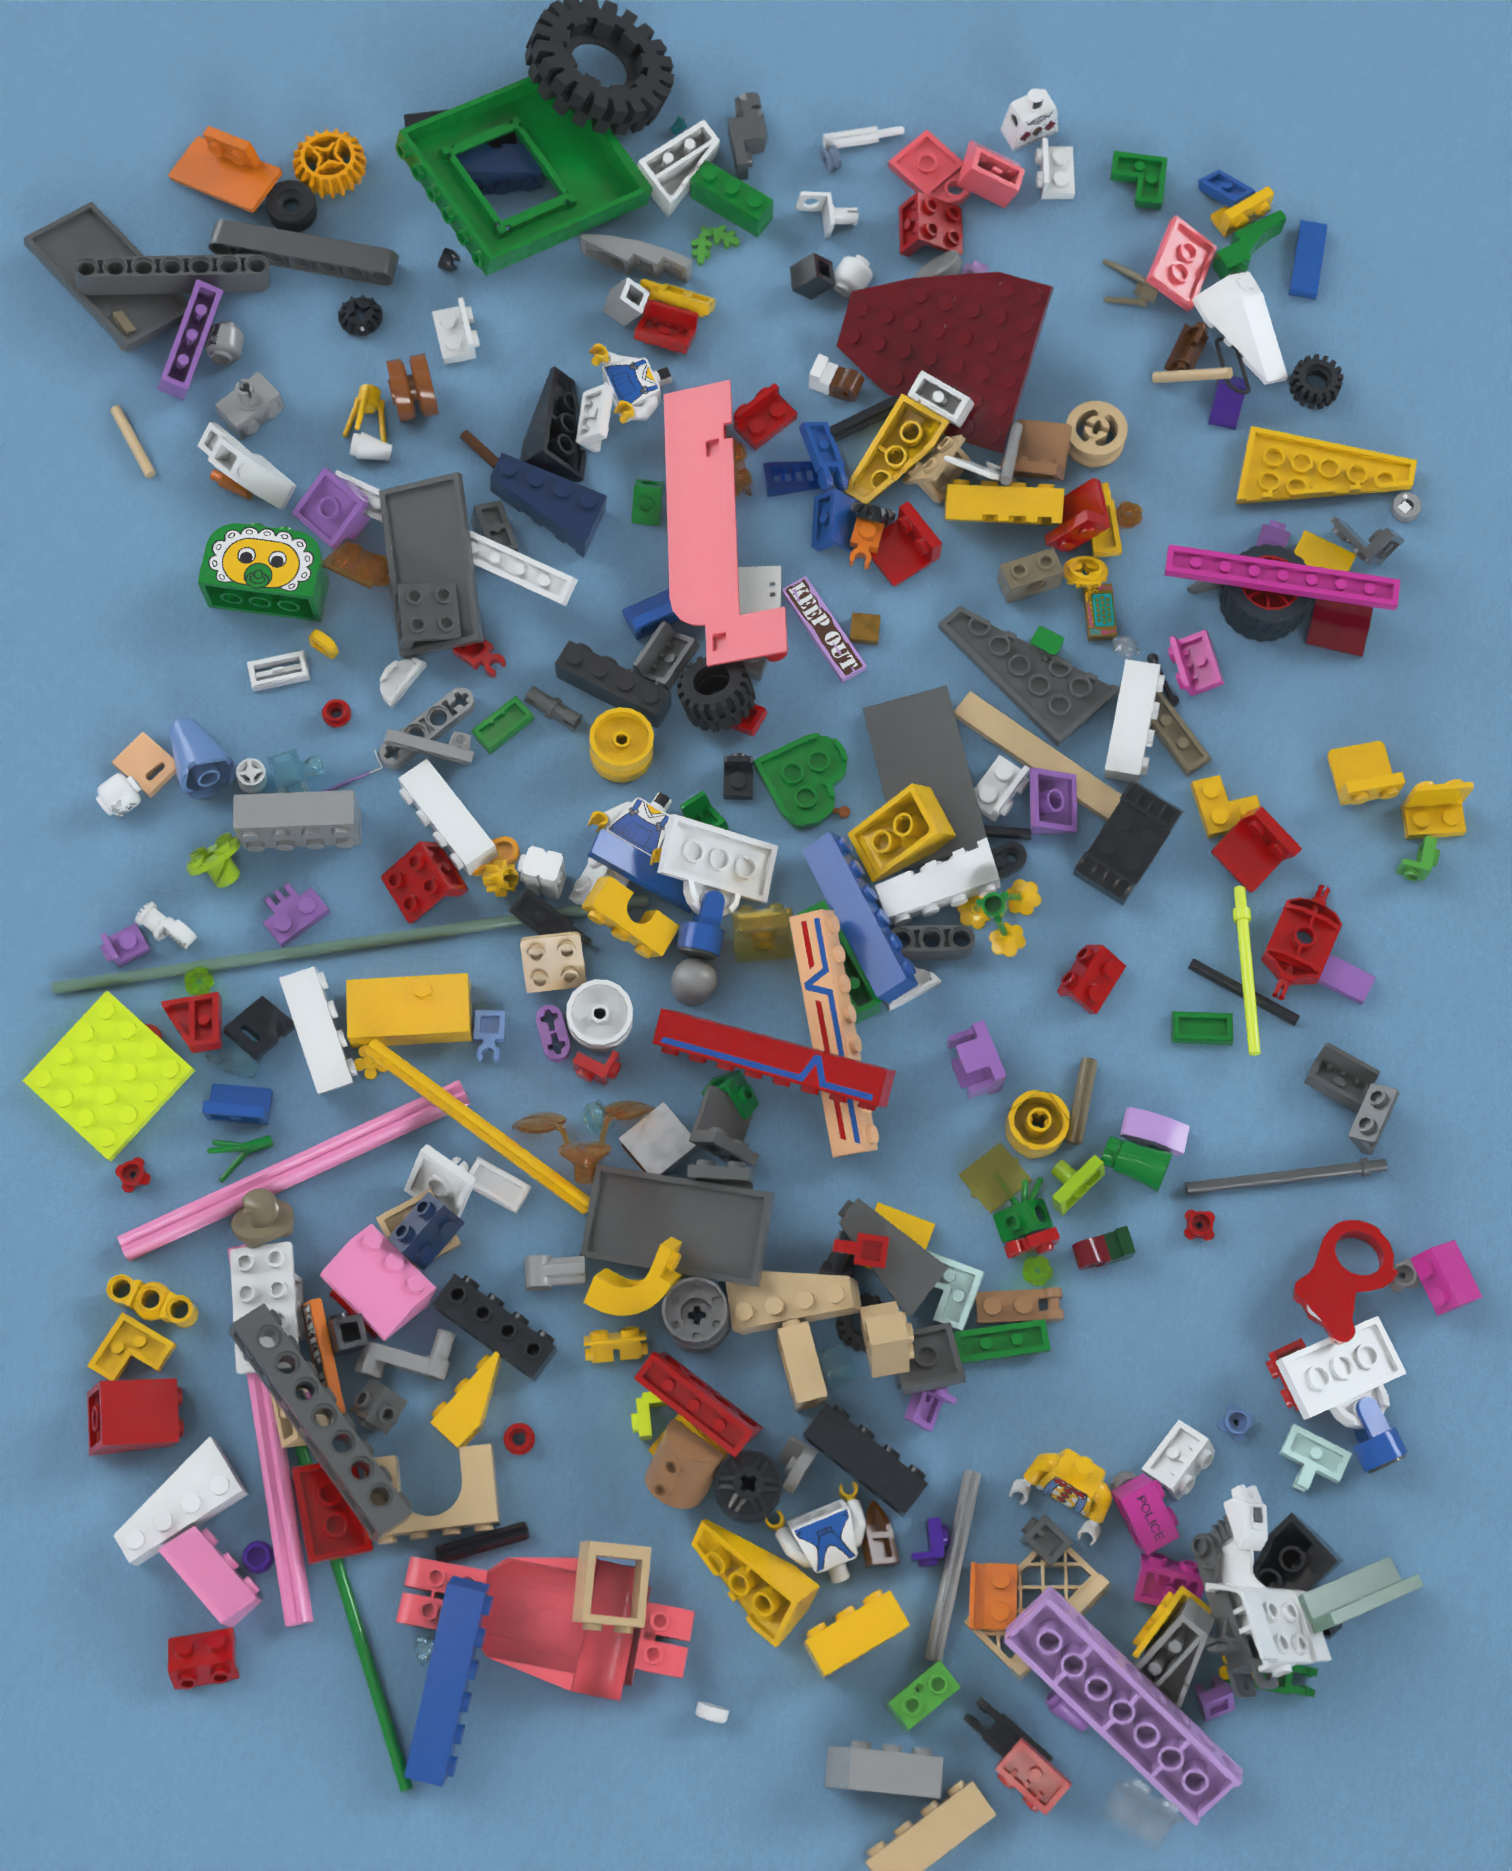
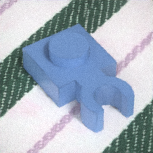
(489, 1029)

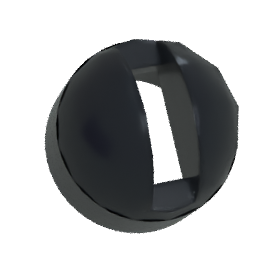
(447, 259)

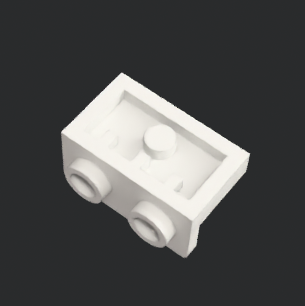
(1055, 172)
(454, 333)
(594, 417)
(999, 787)
(1180, 1459)

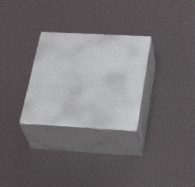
(658, 1142)

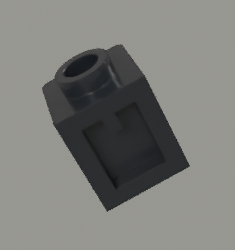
(738, 777)

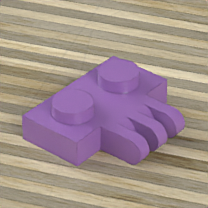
(293, 913)

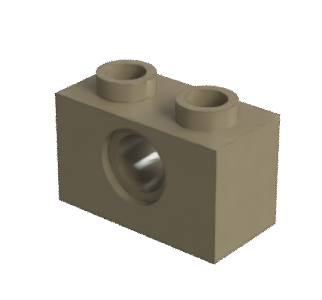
(1030, 575)

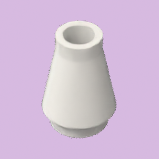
(369, 448)

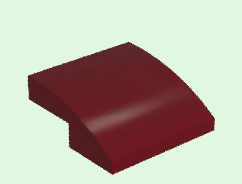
(1339, 626)

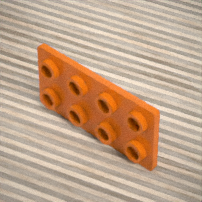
(226, 170)

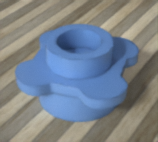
(1234, 1413)

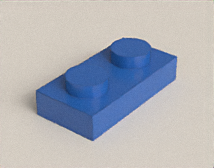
(1224, 188)

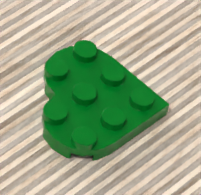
(803, 778)

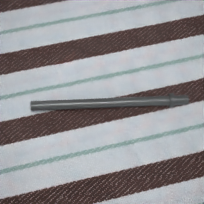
(1362, 1167)

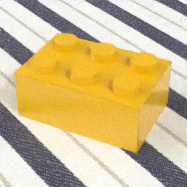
(855, 1632)

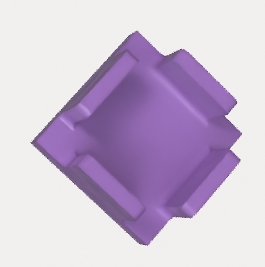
(333, 509)
(978, 1061)

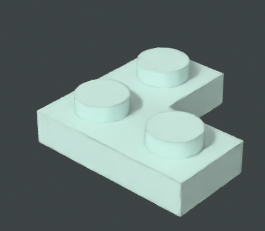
(959, 1287)

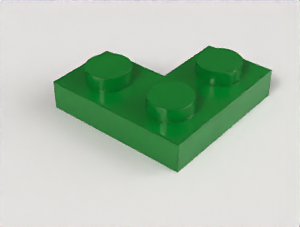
(1146, 171)

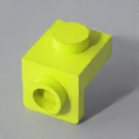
(642, 1419)

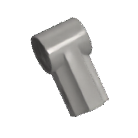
(544, 1272)

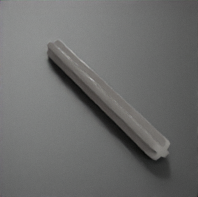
(952, 1566)

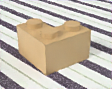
(886, 1338)

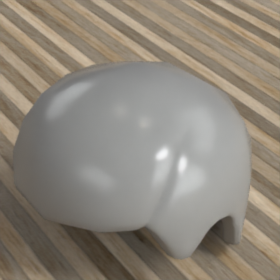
(693, 981)

